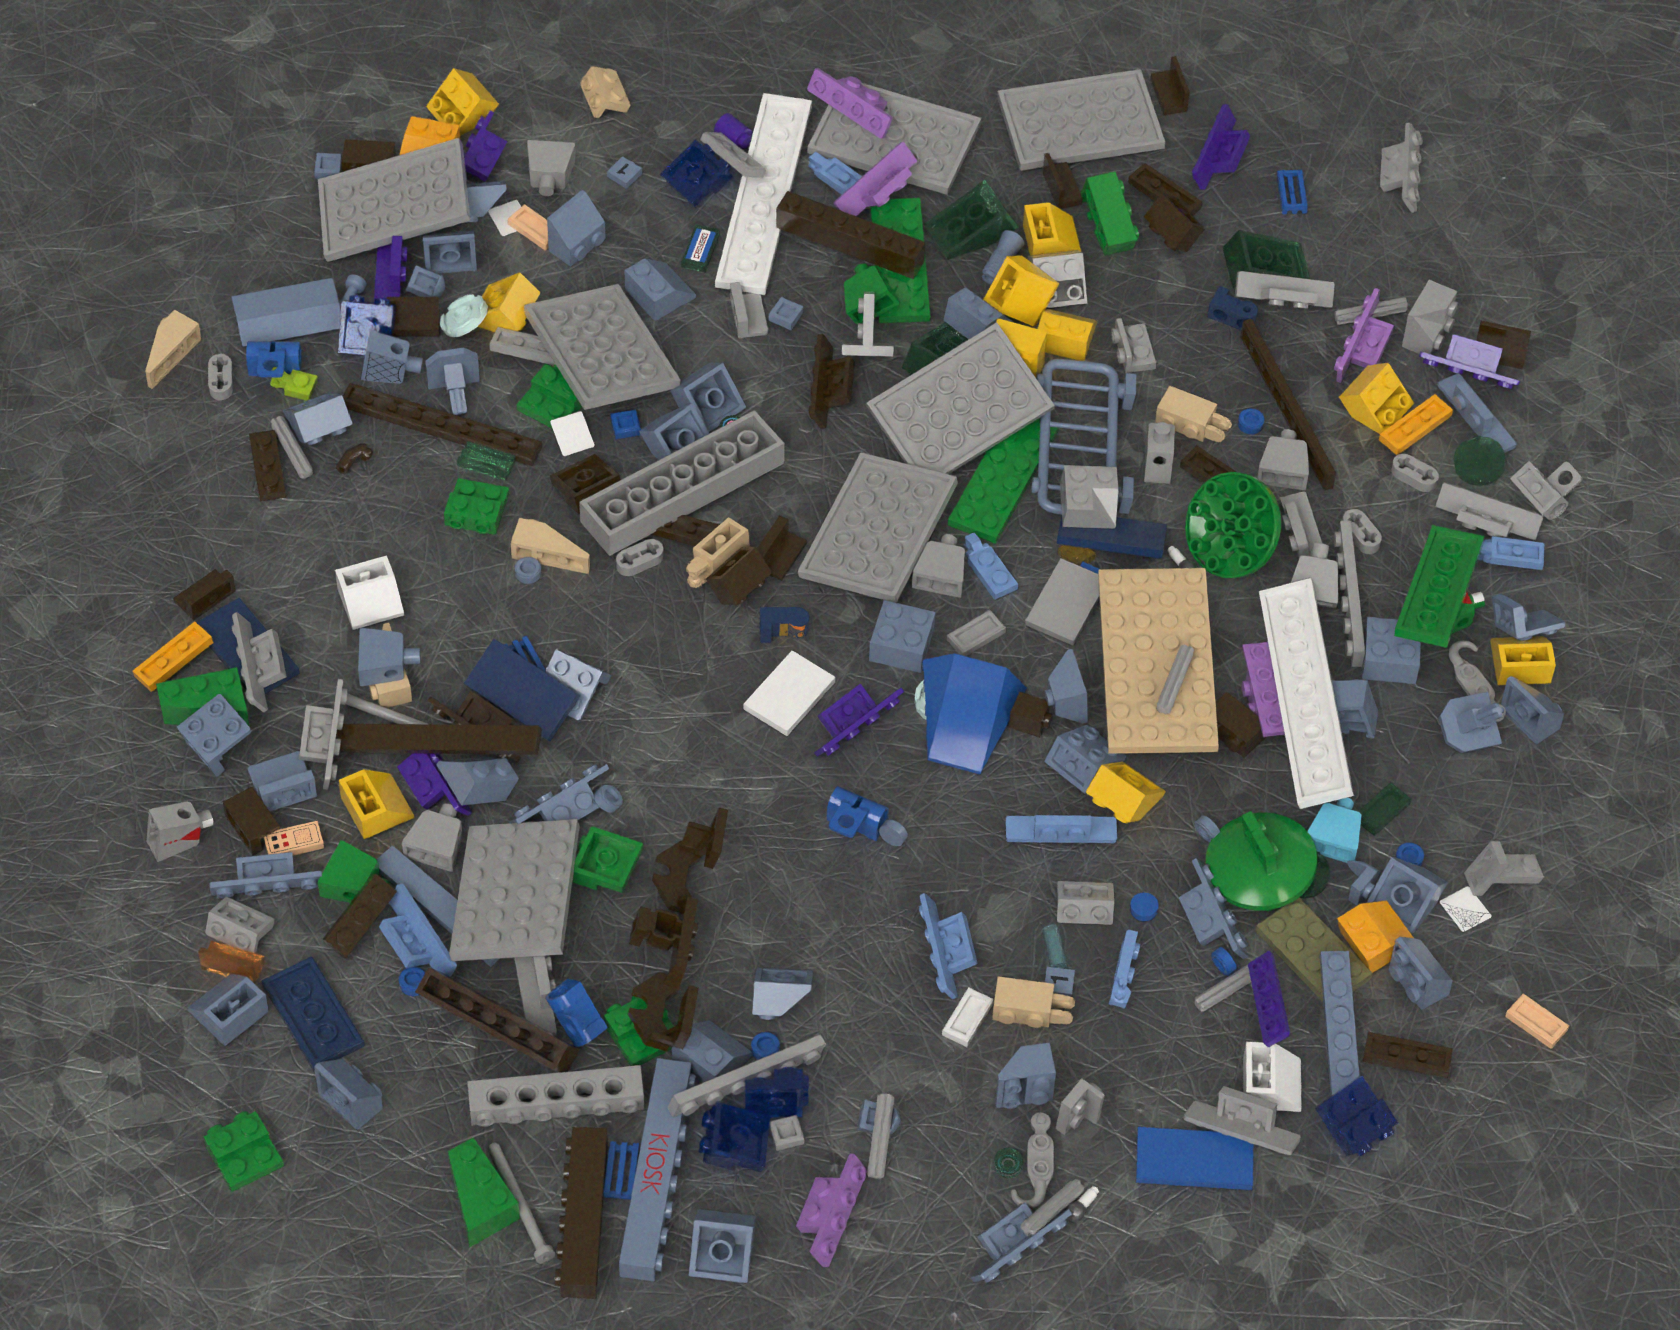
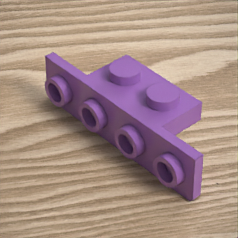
(852, 100)
(878, 182)
(1367, 340)
(1261, 688)
(830, 1207)

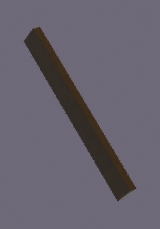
(1287, 403)
(439, 423)
(440, 739)

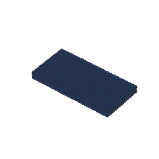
(1128, 537)
(219, 627)
(521, 689)
(312, 1012)

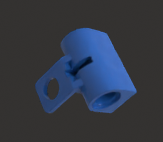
(265, 355)
(855, 813)
(576, 1012)

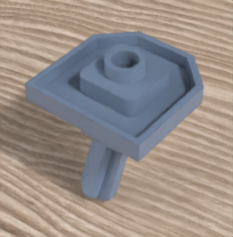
(453, 370)
(1471, 722)

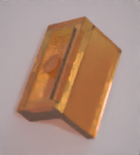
(231, 960)

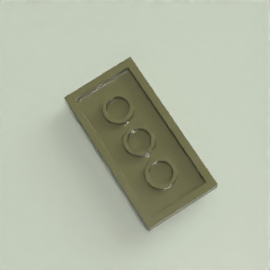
(1300, 937)

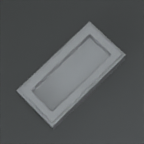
(976, 633)

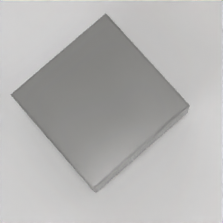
(786, 1132)

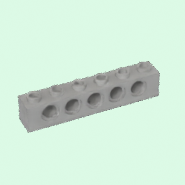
(566, 1085)

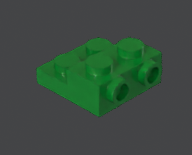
(548, 397)
(476, 506)
(605, 860)
(625, 1036)
(242, 1150)

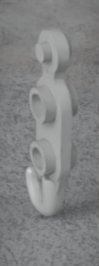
(1469, 675)
(1039, 1160)

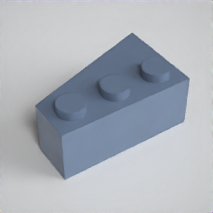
(1355, 706)

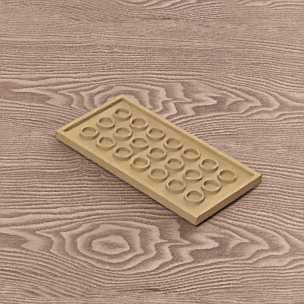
(1142, 628)

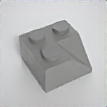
(1430, 318)
(1089, 496)

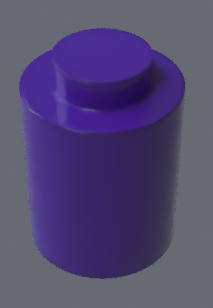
(734, 130)

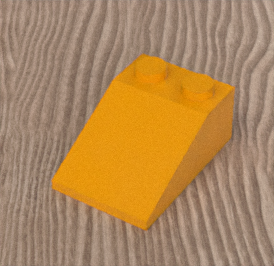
(426, 133)

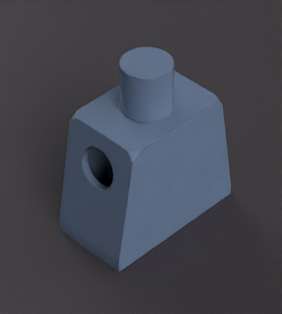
(383, 656)

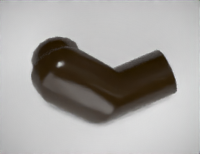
(350, 455)

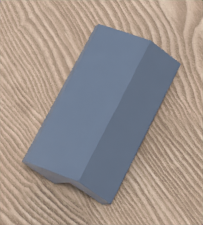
(287, 311)

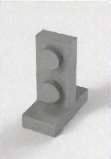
(865, 332)
(1497, 867)

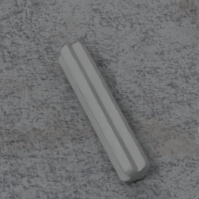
(1383, 308)
(292, 447)
(1175, 679)
(1223, 989)
(880, 1136)
(1052, 1207)

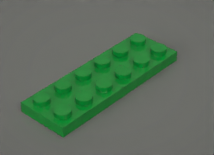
(906, 218)
(999, 484)
(1439, 586)

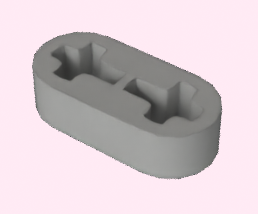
(215, 377)
(1414, 473)
(1364, 529)
(639, 557)

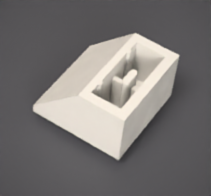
(369, 592)
(1272, 1075)

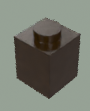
(1030, 715)

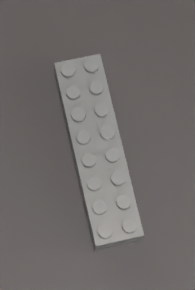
(681, 482)

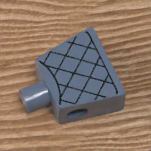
(388, 359)

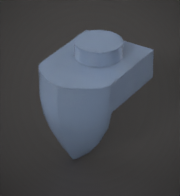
(426, 283)
(1364, 883)
(867, 1117)

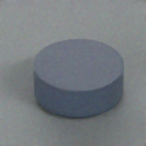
(528, 570)
(608, 798)
(1206, 828)
(893, 832)

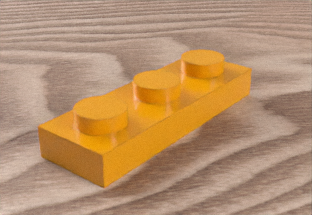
(1415, 424)
(173, 656)

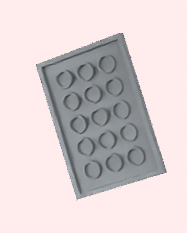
(1081, 119)
(931, 132)
(393, 198)
(601, 346)
(961, 403)
(878, 527)
(515, 890)

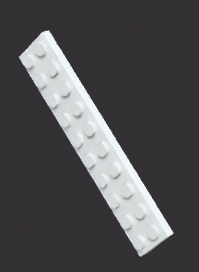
(752, 228)
(1305, 694)

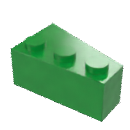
(1110, 213)
(187, 695)
(481, 1193)

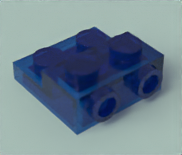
(697, 173)
(359, 318)
(778, 1096)
(1356, 1117)
(734, 1137)

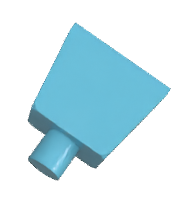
(1337, 830)

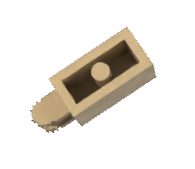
(1192, 415)
(715, 550)
(1030, 1003)

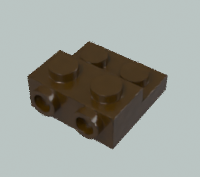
(584, 480)

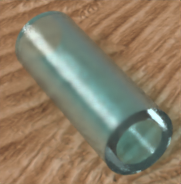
(1054, 946)

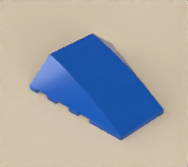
(966, 709)

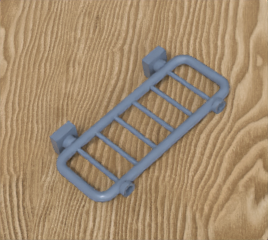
(1124, 391)

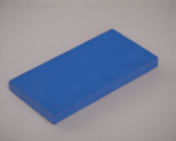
(1193, 1159)

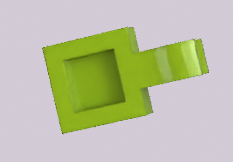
(297, 384)

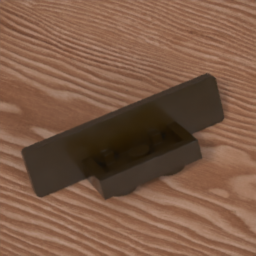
(831, 381)
(475, 712)

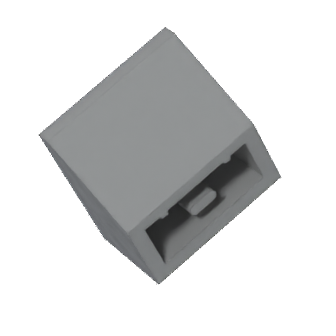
(1067, 270)

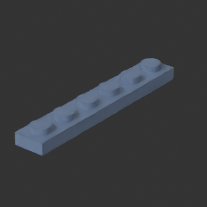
(1339, 1019)

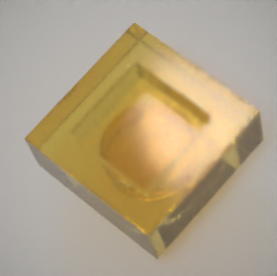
(1076, 554)

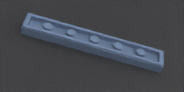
(424, 890)

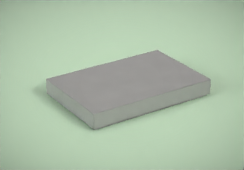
(1065, 602)

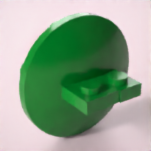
(1233, 525)
(1262, 861)

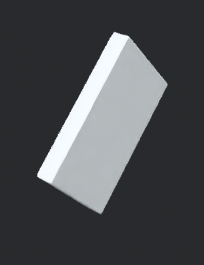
(789, 693)

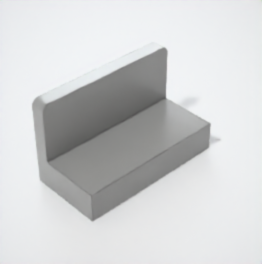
(747, 312)

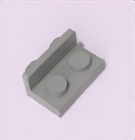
(1133, 347)
(1085, 902)
(237, 924)
(1081, 1102)

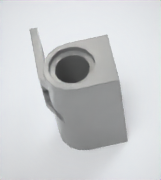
(1545, 493)

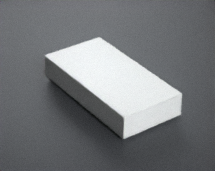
(967, 1017)

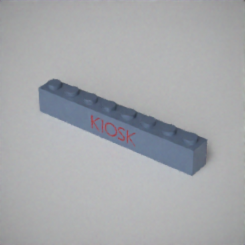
(655, 1174)

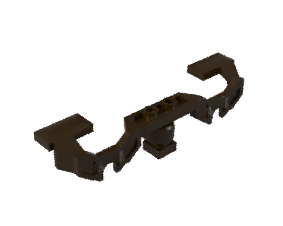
(668, 930)

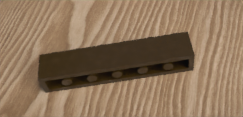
(850, 234)
(497, 1020)
(583, 1213)

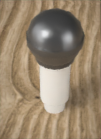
(1179, 559)
(1079, 1207)

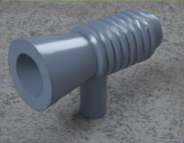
(1008, 245)

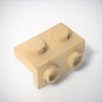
(604, 91)

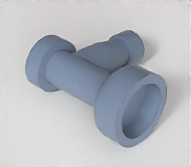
(354, 286)

